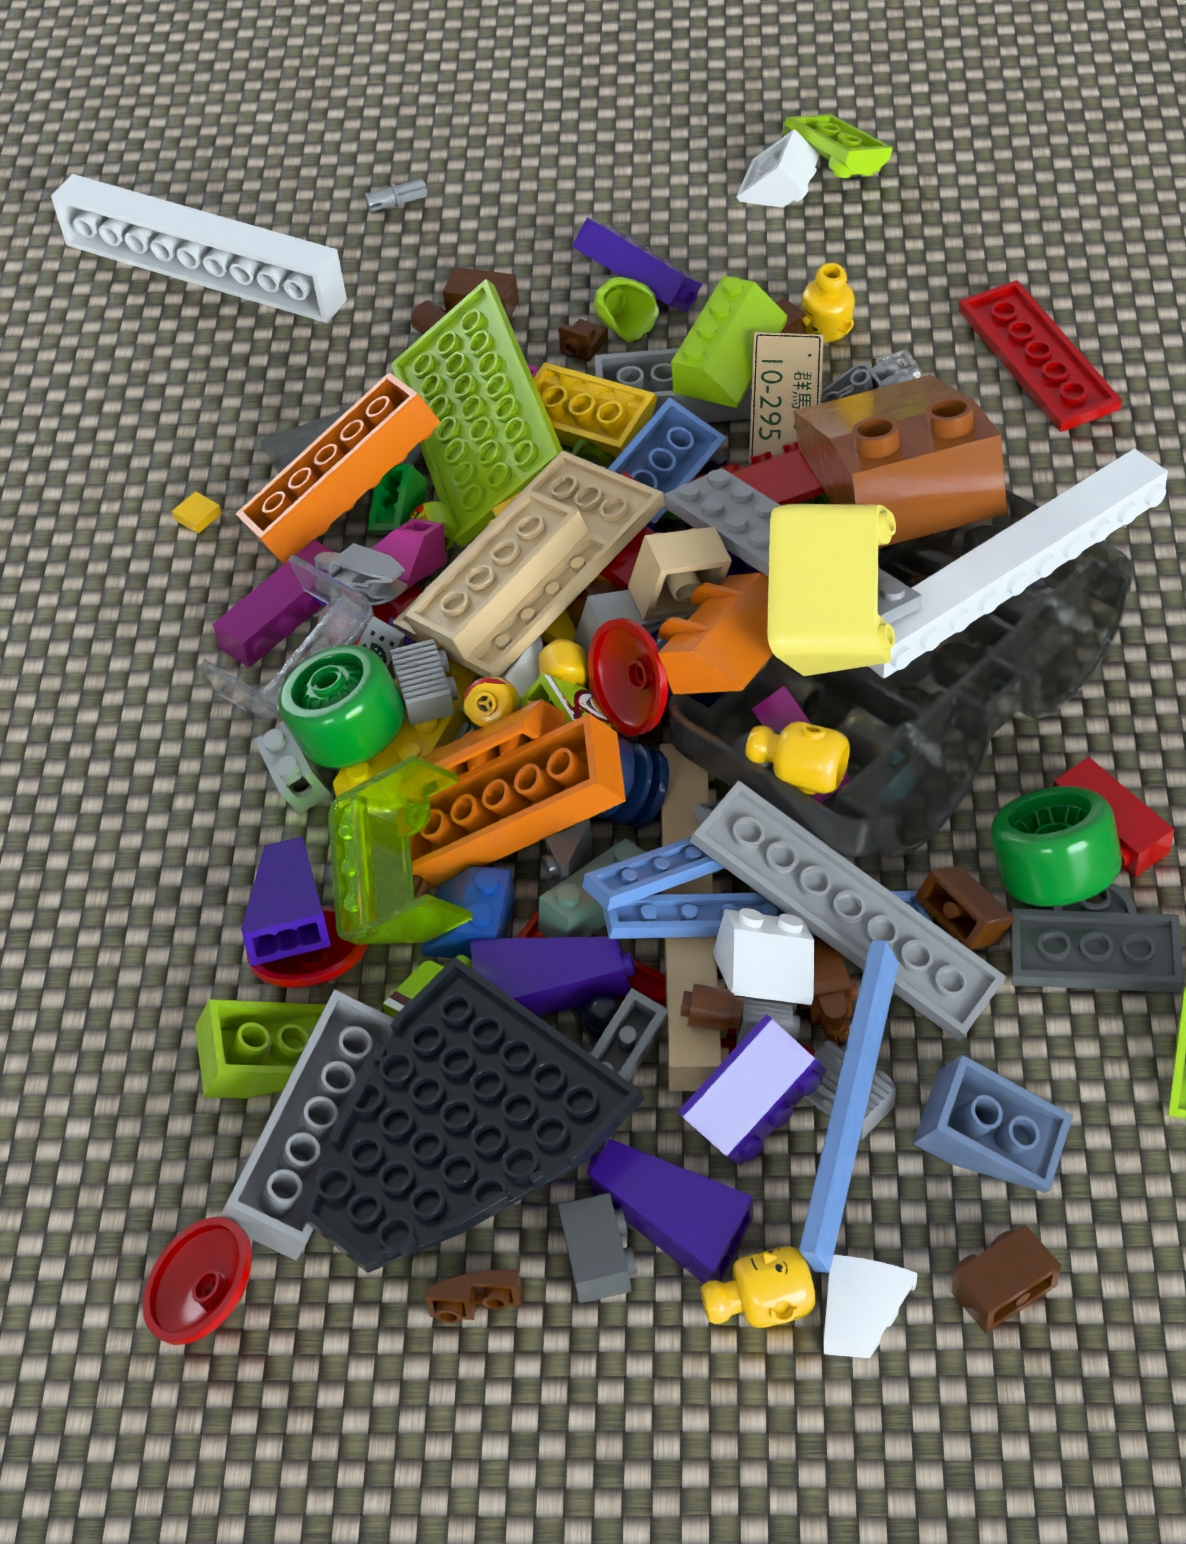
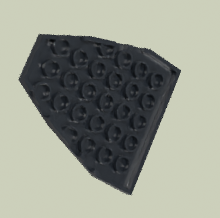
(459, 1121)

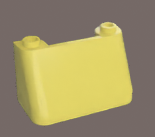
(827, 586)

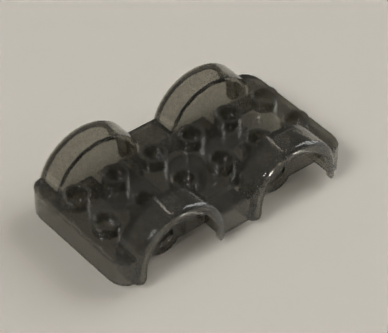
(930, 724)

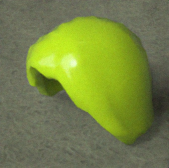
(626, 307)

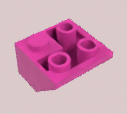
(417, 548)

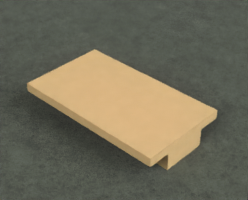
(530, 564)

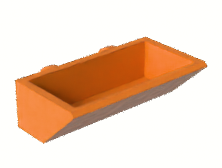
(722, 640)

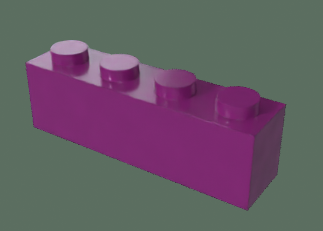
(268, 612)

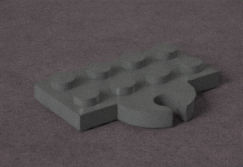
(1097, 946)

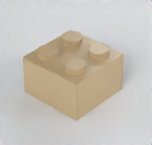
(673, 567)

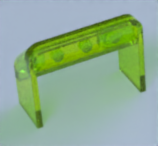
(373, 857)

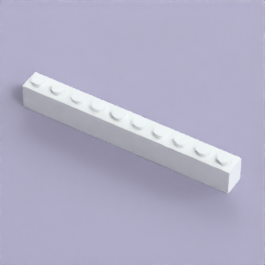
(1025, 554)

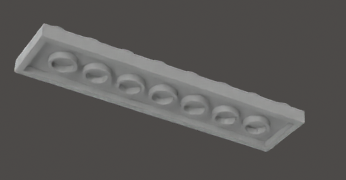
(744, 527)
(847, 907)

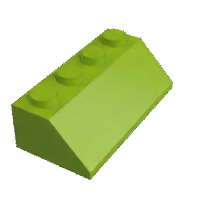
(718, 350)

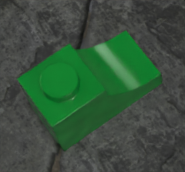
(396, 498)

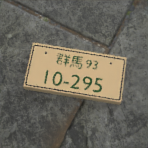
(783, 380)

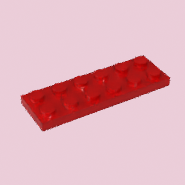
(1039, 356)

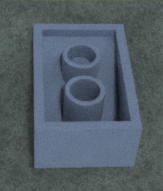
(992, 1126)

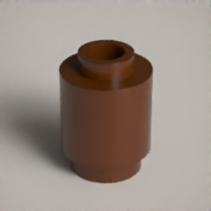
(426, 315)
(712, 1008)

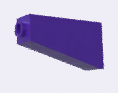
(638, 263)
(284, 906)
(554, 972)
(674, 1208)

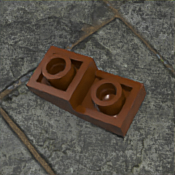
(459, 1295)

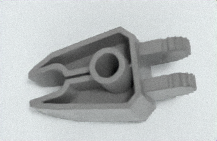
(862, 379)
(365, 571)

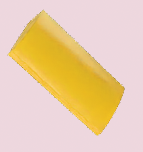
(593, 408)

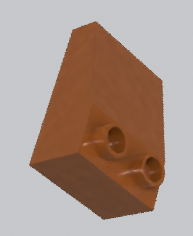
(912, 450)

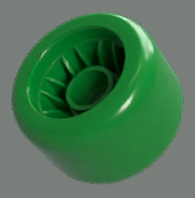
(342, 706)
(1056, 846)

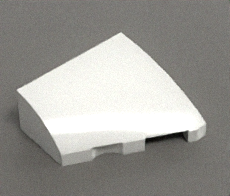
(862, 1303)

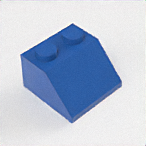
(489, 897)

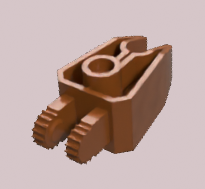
(832, 992)

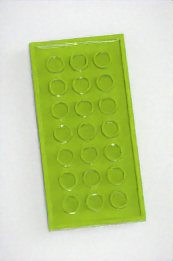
(489, 410)

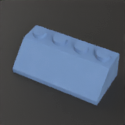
(669, 450)

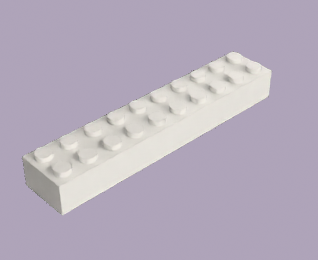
(200, 248)

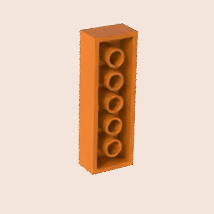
(338, 467)
(520, 799)

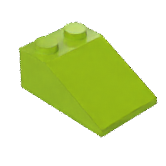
(251, 1045)

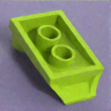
(842, 144)

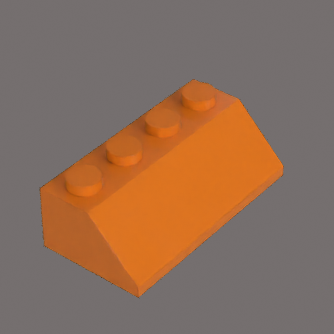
(498, 737)

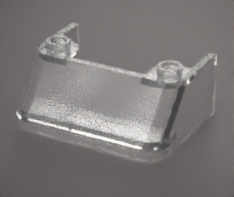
(339, 624)

